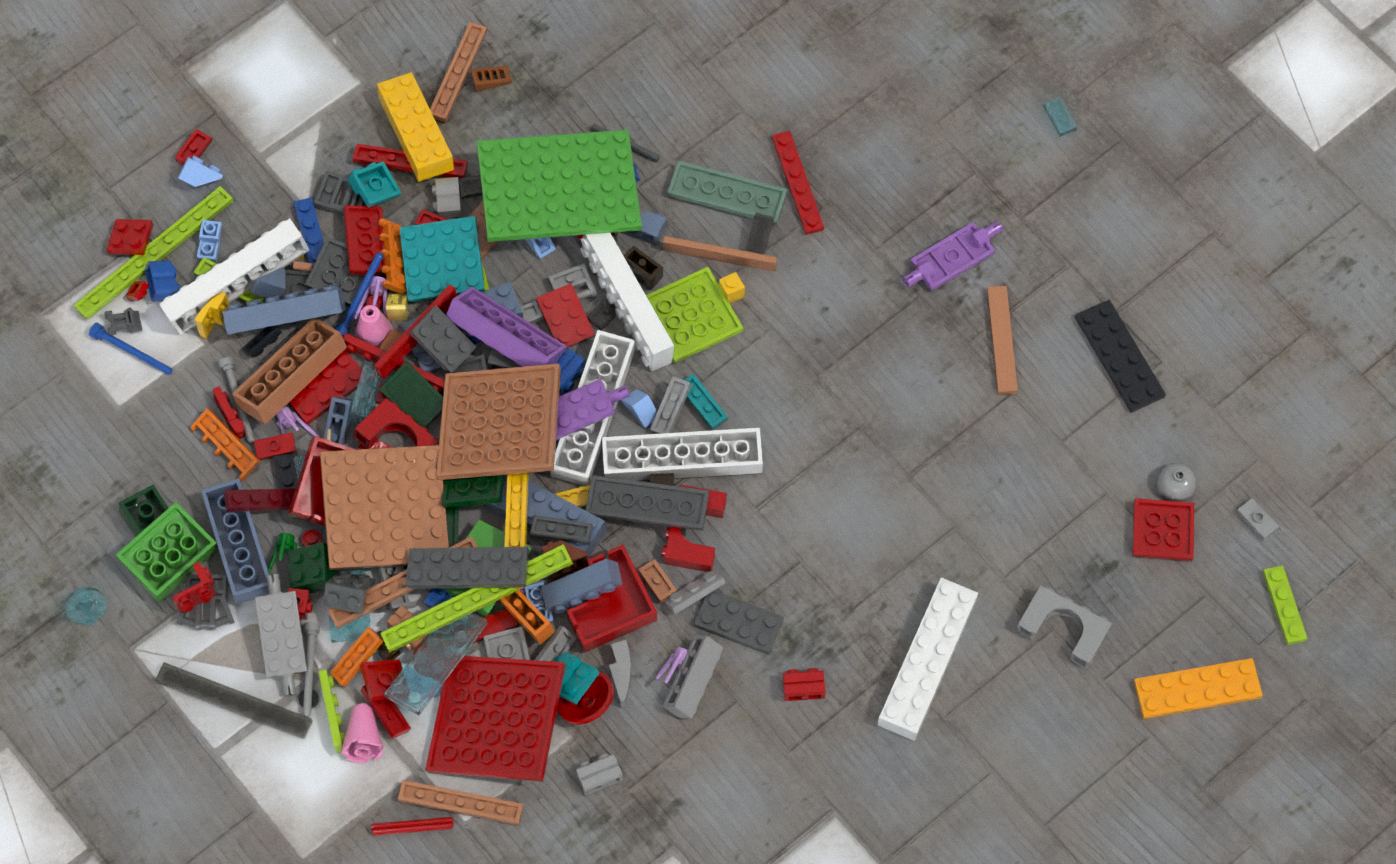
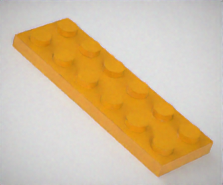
(1198, 688)

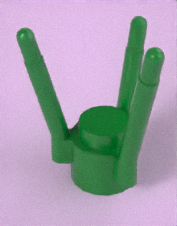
(284, 544)

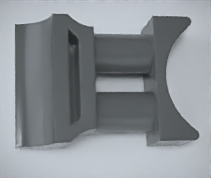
(131, 323)

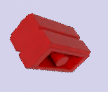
(803, 685)

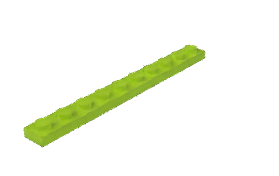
(155, 251)
(470, 602)

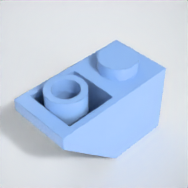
(197, 173)

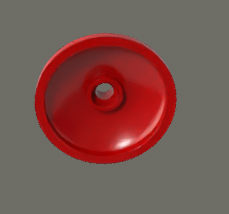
(592, 703)

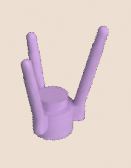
(375, 288)
(288, 419)
(676, 659)

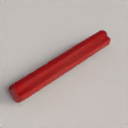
(412, 826)

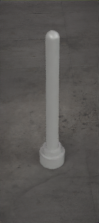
(227, 366)
(311, 631)

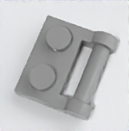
(578, 277)

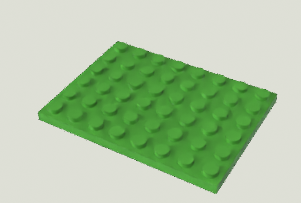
(558, 185)

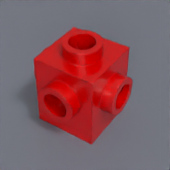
(304, 602)

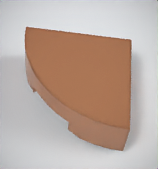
(301, 266)

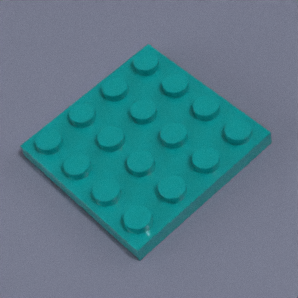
(441, 256)

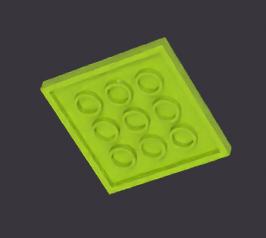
(694, 313)

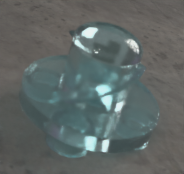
(85, 605)

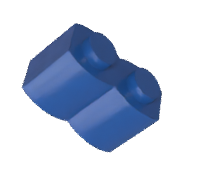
(161, 280)

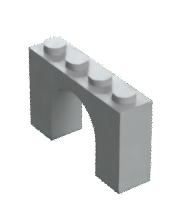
(1048, 604)

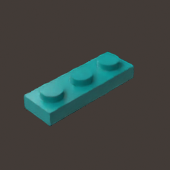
(705, 404)

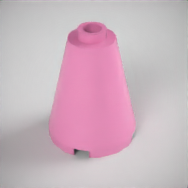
(372, 326)
(362, 736)

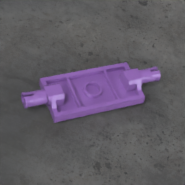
(953, 255)
(586, 407)

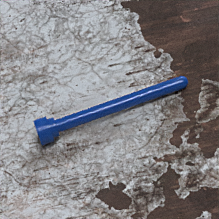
(344, 326)
(98, 332)

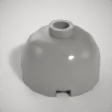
(1176, 482)

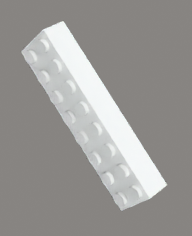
(236, 274)
(629, 298)
(579, 451)
(683, 454)
(927, 659)

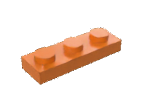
(359, 652)

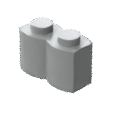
(448, 197)

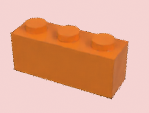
(528, 616)

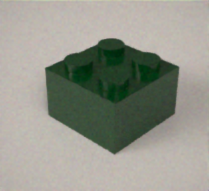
(142, 509)
(309, 567)

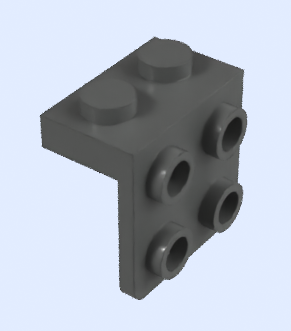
(347, 591)

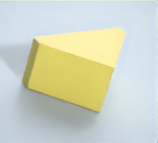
(397, 307)

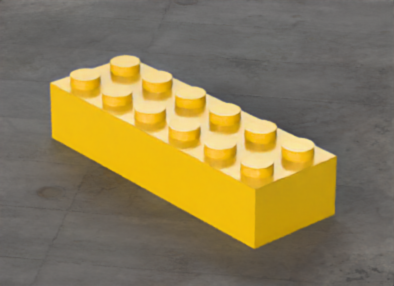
(415, 127)

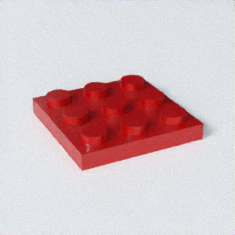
(1163, 529)

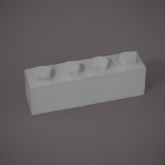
(693, 676)

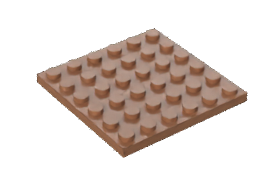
(499, 422)
(381, 505)

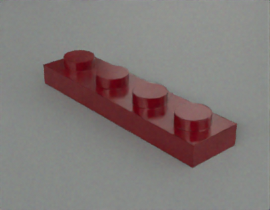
(258, 499)

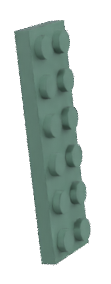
(726, 191)

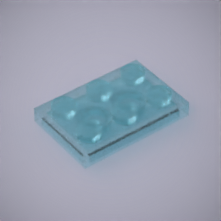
(365, 392)

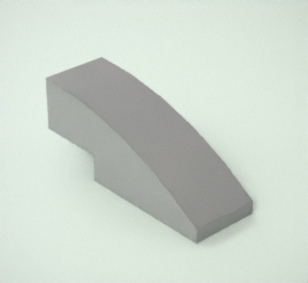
(621, 671)

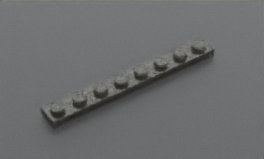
(234, 700)

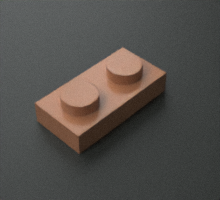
(657, 580)

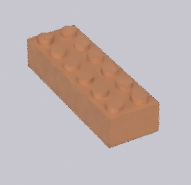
(289, 370)

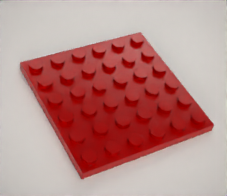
(496, 718)

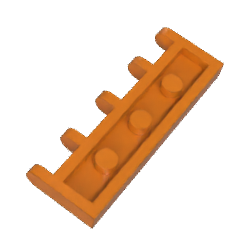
(393, 257)
(226, 442)

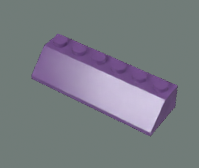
(503, 330)

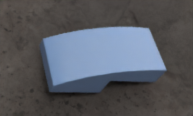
(209, 240)
(535, 596)

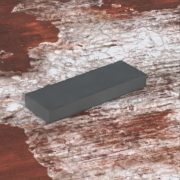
(561, 529)

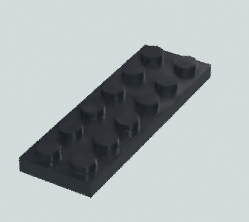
(1120, 356)

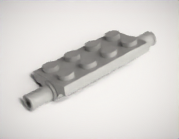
(281, 634)

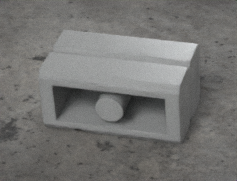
(599, 774)

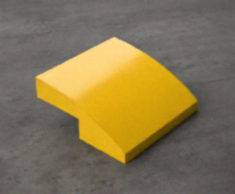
(211, 314)

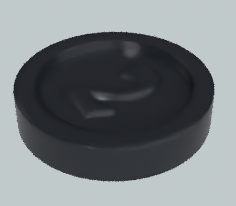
(315, 698)

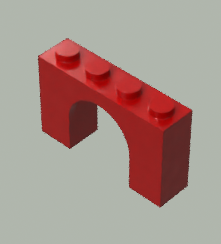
(389, 418)
(688, 555)

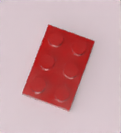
(565, 316)

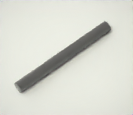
(635, 147)

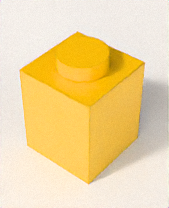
(732, 287)

